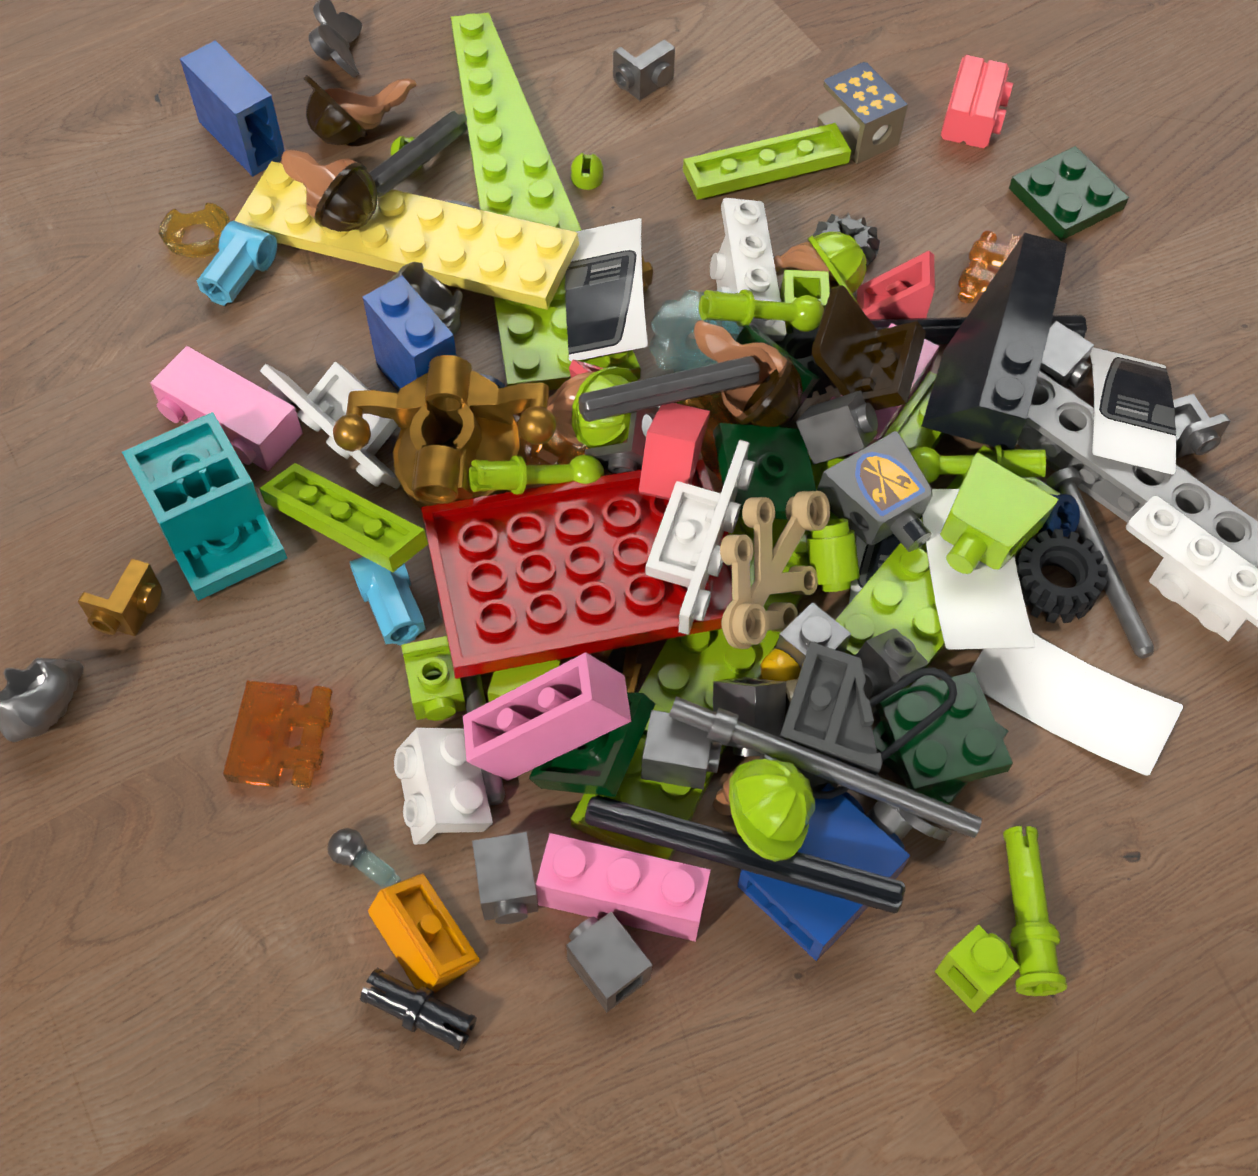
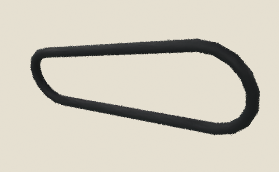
(915, 730)

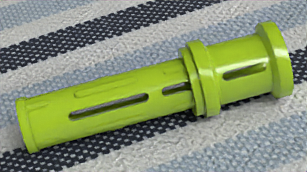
(1033, 934)

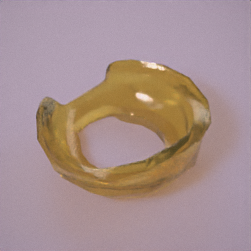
(175, 224)

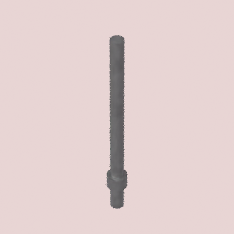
(724, 727)

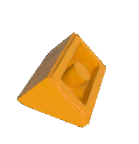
(422, 933)

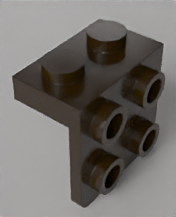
(866, 358)

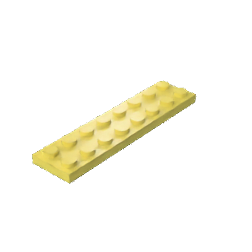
(452, 241)

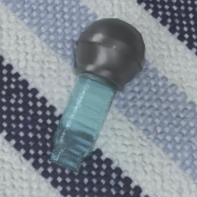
(349, 849)

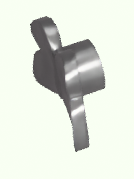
(334, 35)
(900, 822)

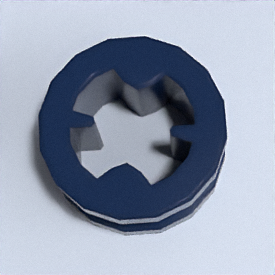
(1063, 516)

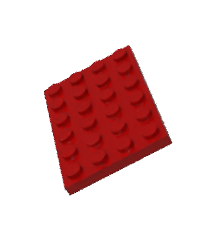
(557, 573)

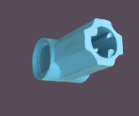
(239, 255)
(389, 600)

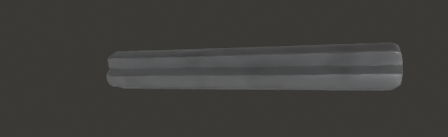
(418, 152)
(668, 388)

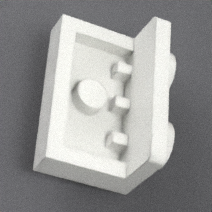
(439, 785)

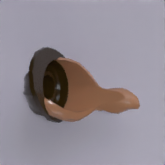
(345, 115)
(337, 194)
(779, 384)

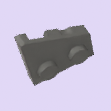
(831, 709)

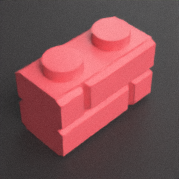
(976, 101)

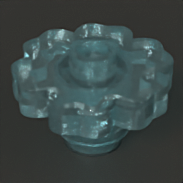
(671, 328)

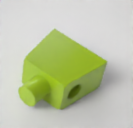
(993, 516)

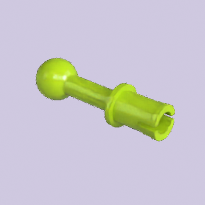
(741, 307)
(1019, 461)
(515, 474)

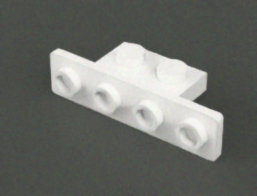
(747, 259)
(328, 404)
(691, 536)
(1198, 569)

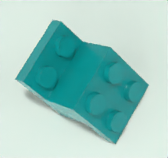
(205, 505)

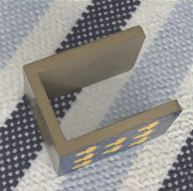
(864, 111)

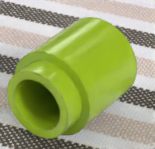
(834, 555)

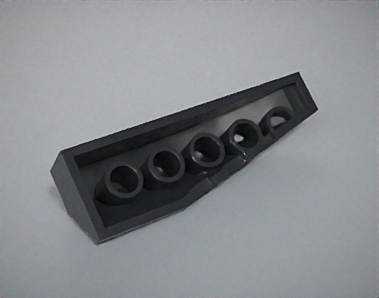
(999, 348)

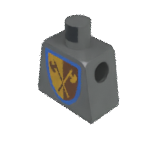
(880, 493)

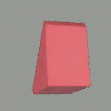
(900, 292)
(672, 448)

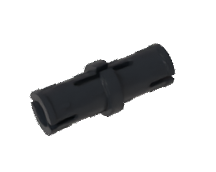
(418, 1009)

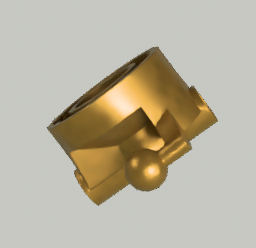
(444, 405)

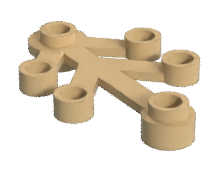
(745, 618)

